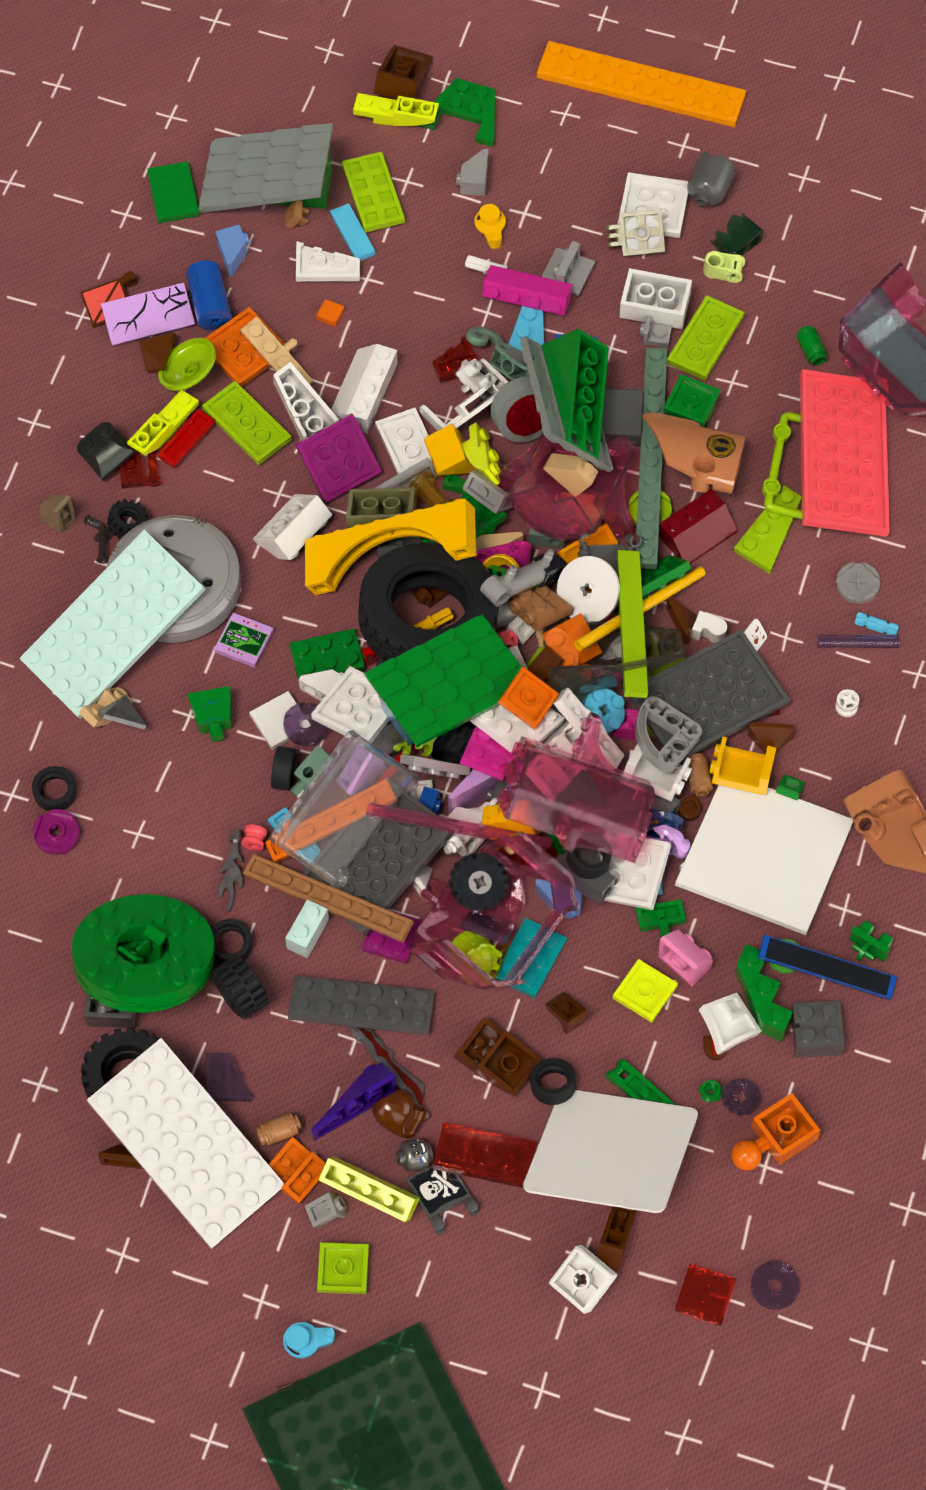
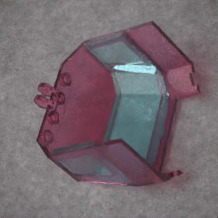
(887, 343)

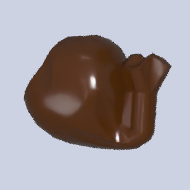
(399, 1114)

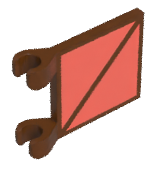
(104, 293)

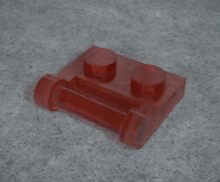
(132, 474)

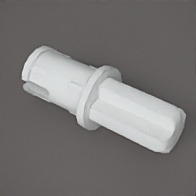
(480, 264)

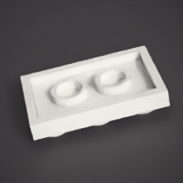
(403, 439)

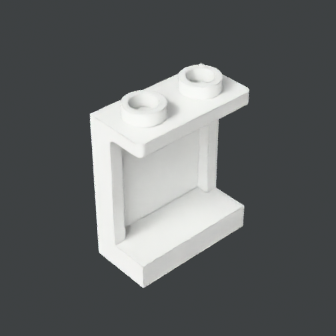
(664, 783)

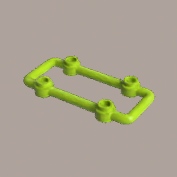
(772, 486)

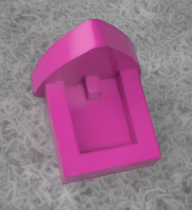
(627, 728)

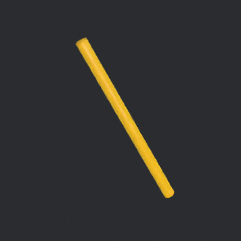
(648, 603)

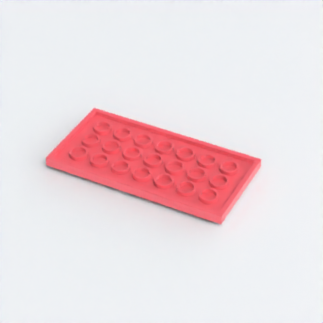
(843, 454)

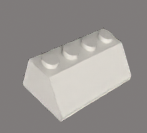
(366, 384)

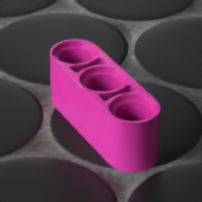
(518, 550)

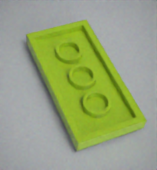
(705, 338)
(246, 423)

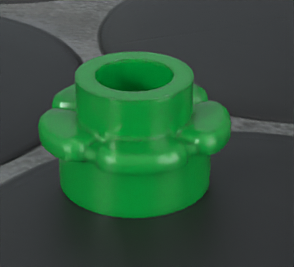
(710, 1085)

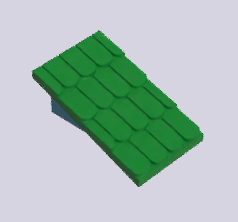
(444, 681)

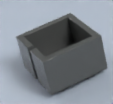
(819, 1029)

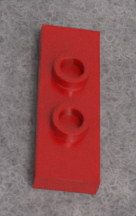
(186, 438)

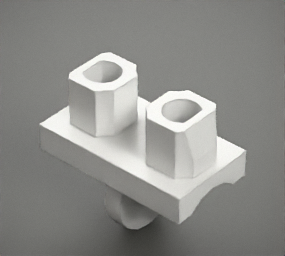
(472, 378)

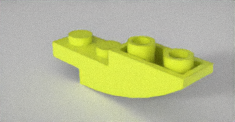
(398, 112)
(162, 427)
(480, 454)

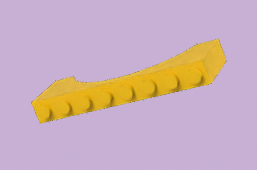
(333, 553)

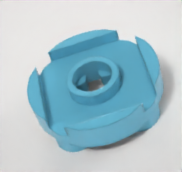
(611, 702)

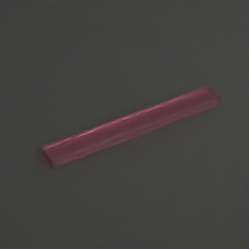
(446, 824)

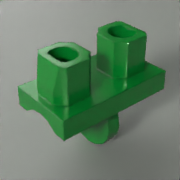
(869, 946)

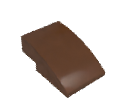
(497, 1057)

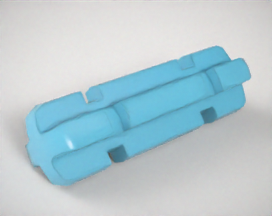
(876, 624)

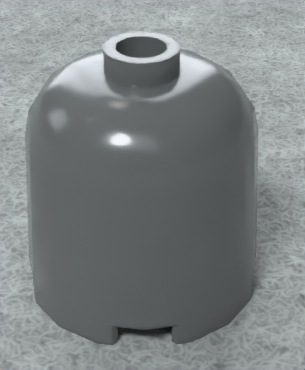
(710, 179)

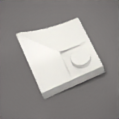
(729, 1022)

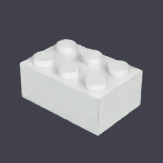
(656, 296)

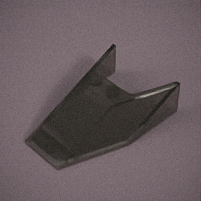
(606, 669)

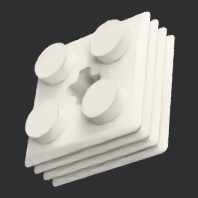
(568, 1279)

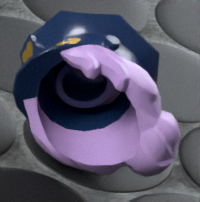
(666, 827)

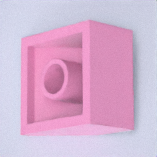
(685, 956)

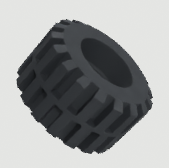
(452, 745)
(240, 987)

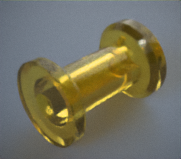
(429, 493)

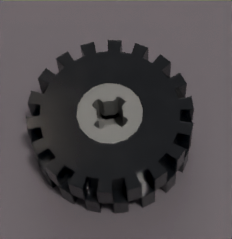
(468, 876)

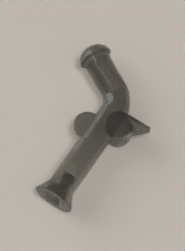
(102, 537)

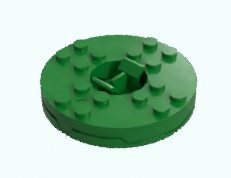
(143, 953)

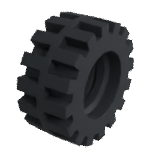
(125, 509)

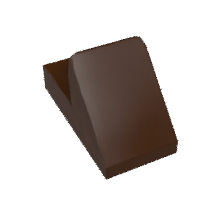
(567, 1011)

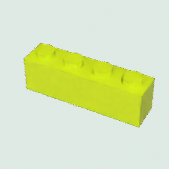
(369, 1188)

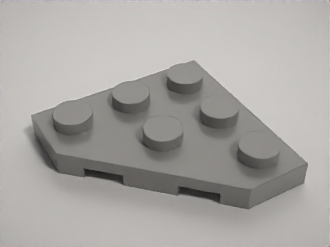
(434, 767)

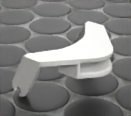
(464, 415)

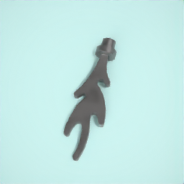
(234, 873)

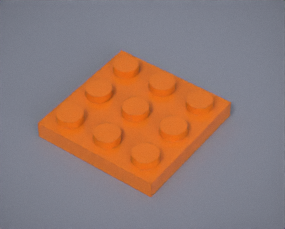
(235, 353)

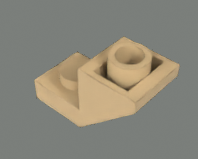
(90, 712)

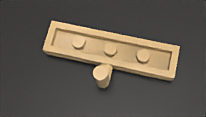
(270, 348)

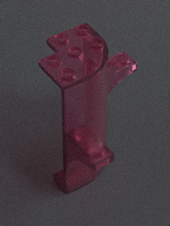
(557, 512)
(578, 795)

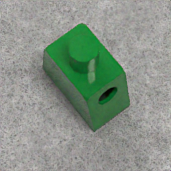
(212, 711)

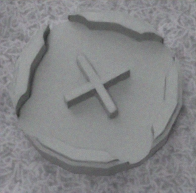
(858, 583)

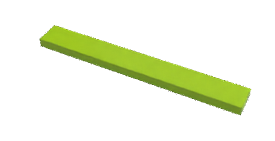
(632, 622)

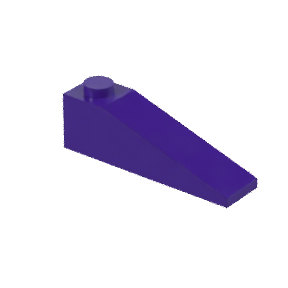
(365, 1091)

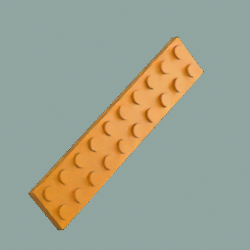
(641, 84)

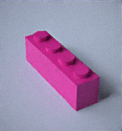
(527, 290)

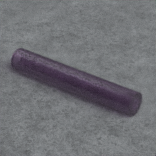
(857, 641)

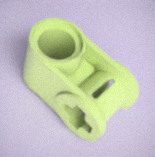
(724, 266)

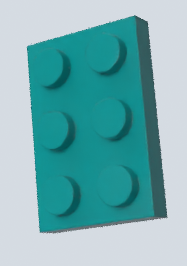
(542, 963)

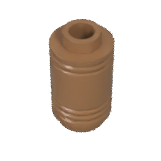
(700, 778)
(278, 1129)

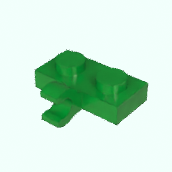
(661, 917)

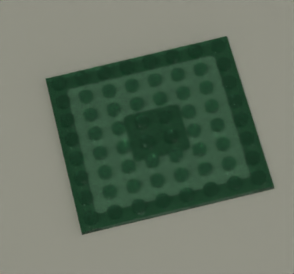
(373, 1425)

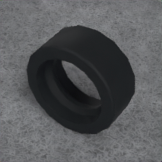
(283, 768)
(53, 773)
(585, 870)
(232, 925)
(548, 1066)

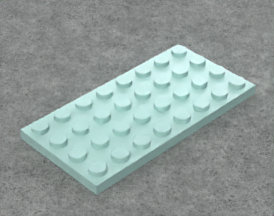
(112, 623)

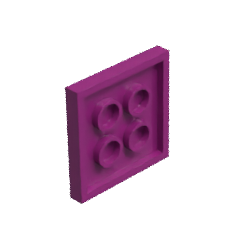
(338, 458)

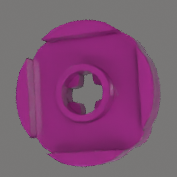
(58, 844)

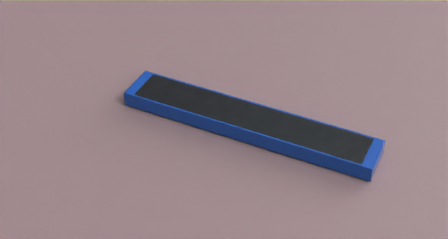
(826, 967)

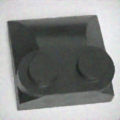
(104, 449)

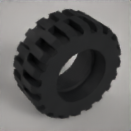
(110, 1051)

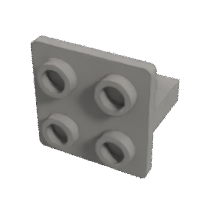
(569, 267)

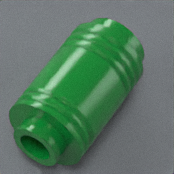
(812, 345)

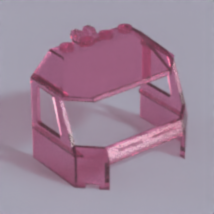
(440, 926)

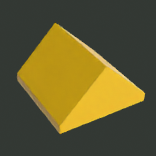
(448, 452)

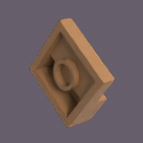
(539, 607)

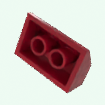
(697, 527)

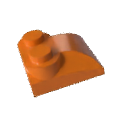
(562, 639)

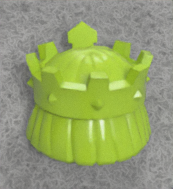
(478, 950)

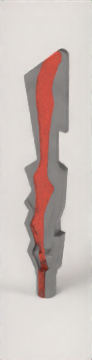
(380, 1054)

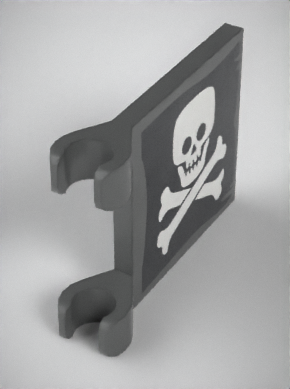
(439, 1193)

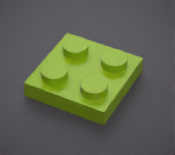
(343, 1268)

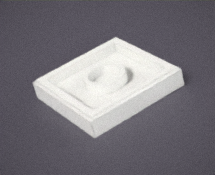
(270, 719)

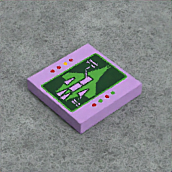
(243, 640)

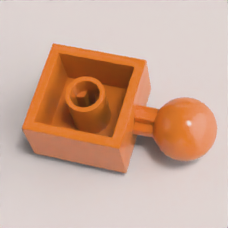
(781, 1144)

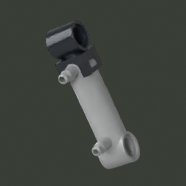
(539, 572)

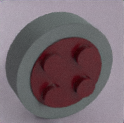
(516, 411)

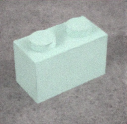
(307, 928)

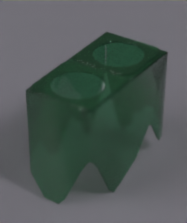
(740, 237)

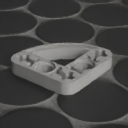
(680, 735)

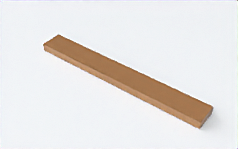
(333, 899)

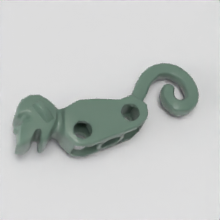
(509, 357)

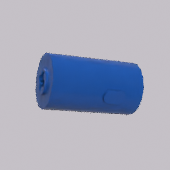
(208, 294)

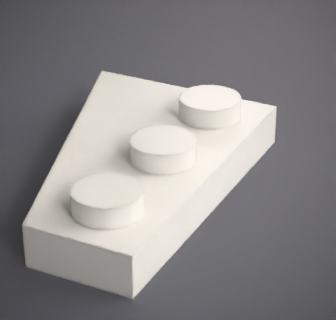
(319, 265)

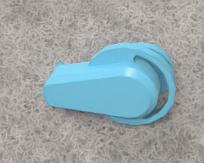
(306, 1339)

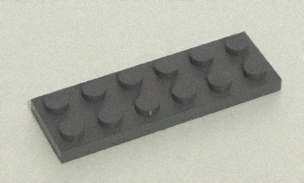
(361, 1005)

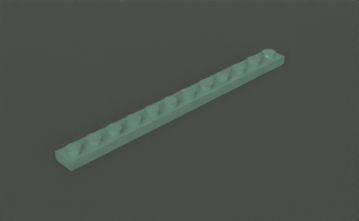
(651, 459)

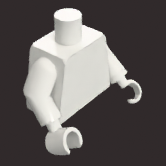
(462, 843)

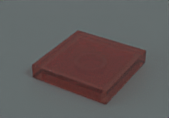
(705, 1295)

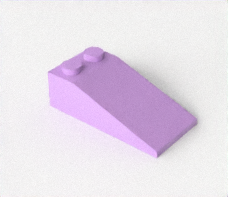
(471, 790)

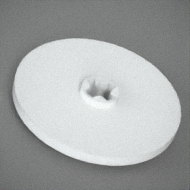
(598, 576)

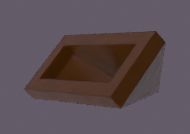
(157, 351)
(682, 618)
(770, 734)
(118, 1156)

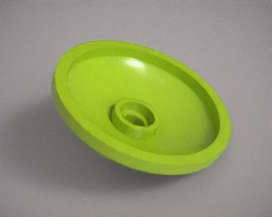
(188, 364)

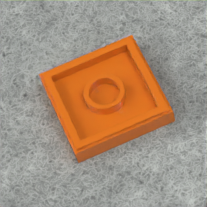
(528, 698)

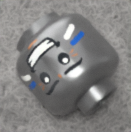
(414, 1155)

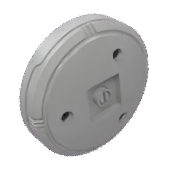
(208, 558)

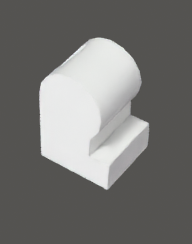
(709, 627)

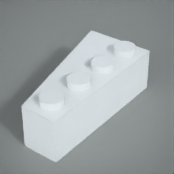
(302, 403)

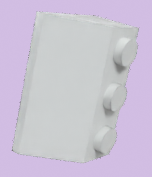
(292, 525)

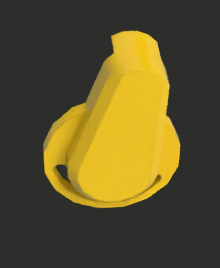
(491, 224)

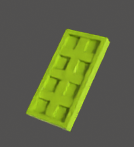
(373, 192)

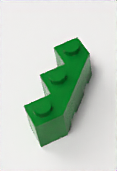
(761, 993)

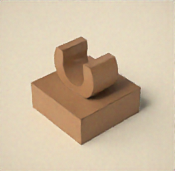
(294, 214)

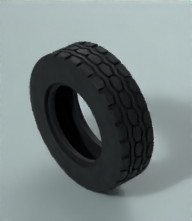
(410, 568)

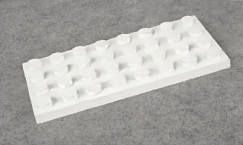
(185, 1143)

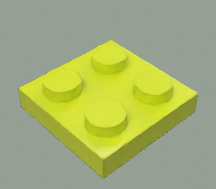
(645, 990)

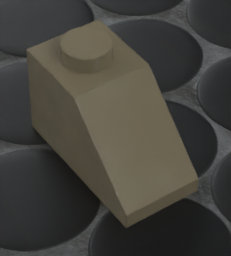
(57, 512)

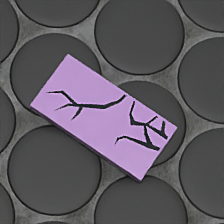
(147, 314)

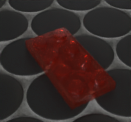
(484, 1155)

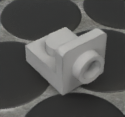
(655, 334)
(326, 1209)

